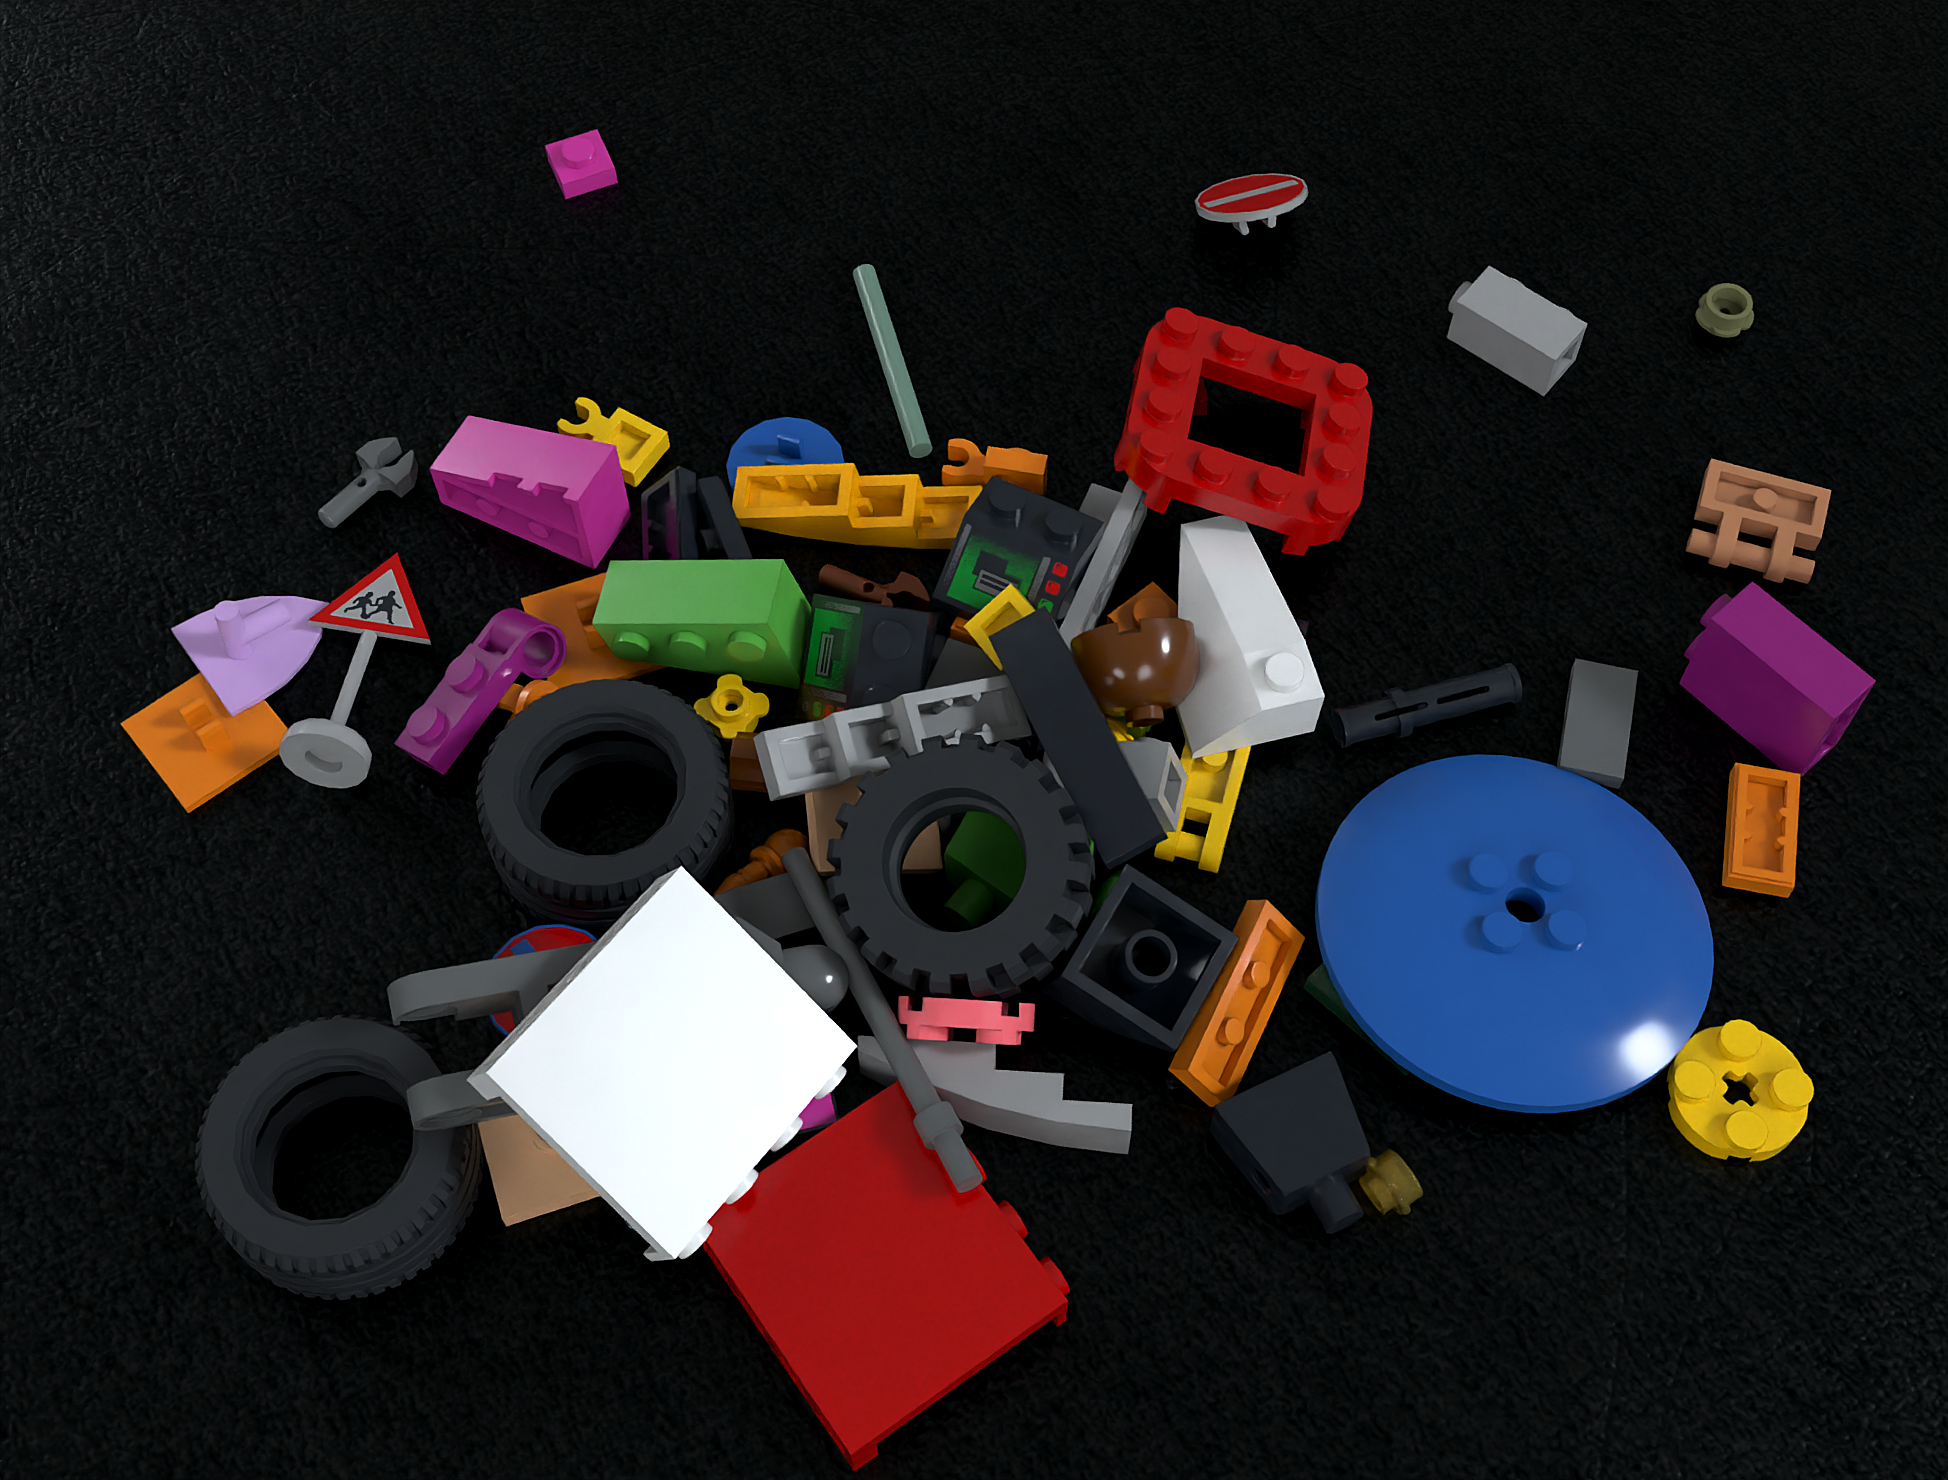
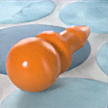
(766, 859)

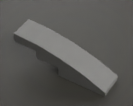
(857, 740)
(1007, 1100)

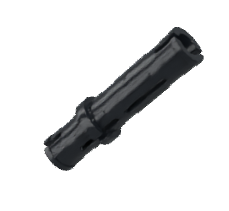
(1359, 723)

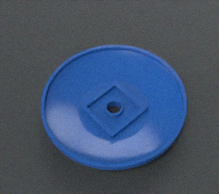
(1500, 1005)

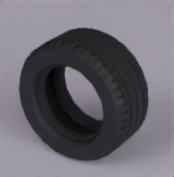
(578, 730)
(275, 1092)

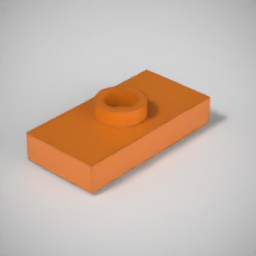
(1761, 830)

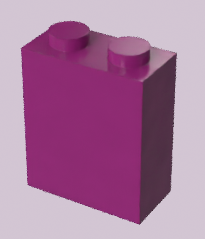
(1773, 679)

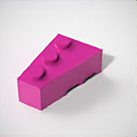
(536, 486)

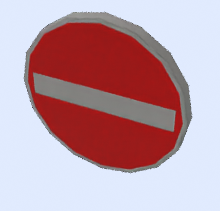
(1251, 199)

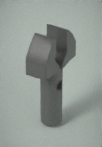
(373, 478)

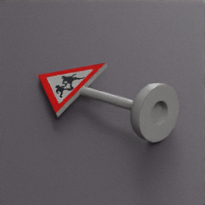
(377, 605)

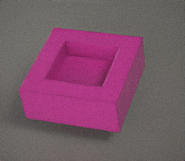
(581, 164)

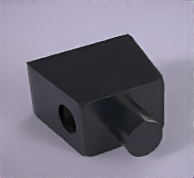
(1298, 1141)

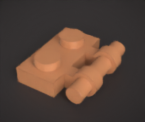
(1764, 507)

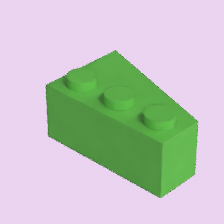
(707, 617)

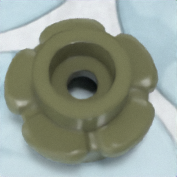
(1725, 310)

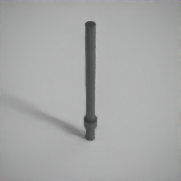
(934, 1118)

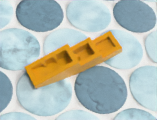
(848, 508)

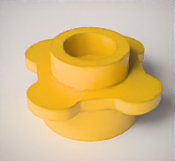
(727, 723)

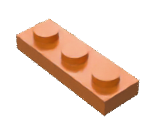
(1238, 1004)

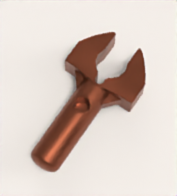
(905, 590)

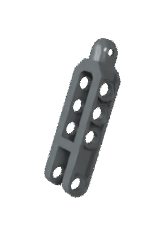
(520, 985)

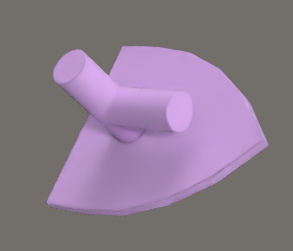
(251, 646)

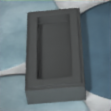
(1597, 722)

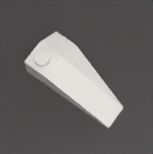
(1253, 658)

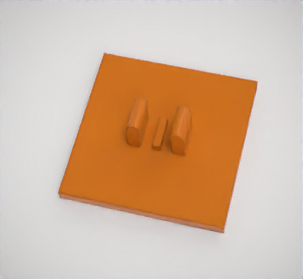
(587, 654)
(199, 744)

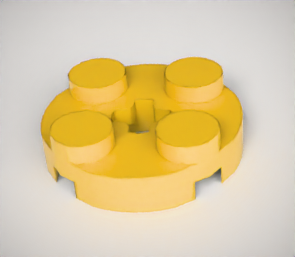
(1760, 1062)

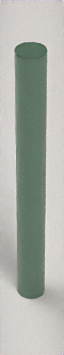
(892, 361)

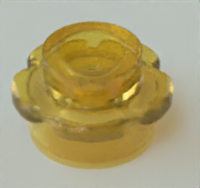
(1390, 1183)

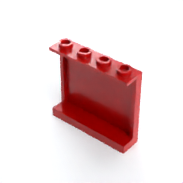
(879, 1273)

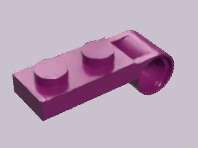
(476, 683)

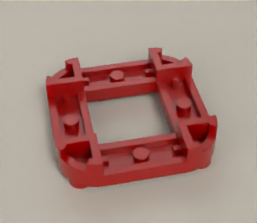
(1168, 465)

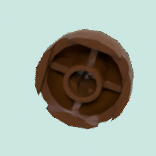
(1139, 669)

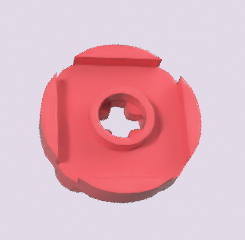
(943, 1014)

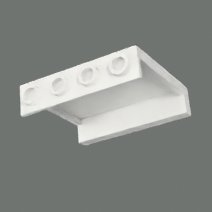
(669, 1063)

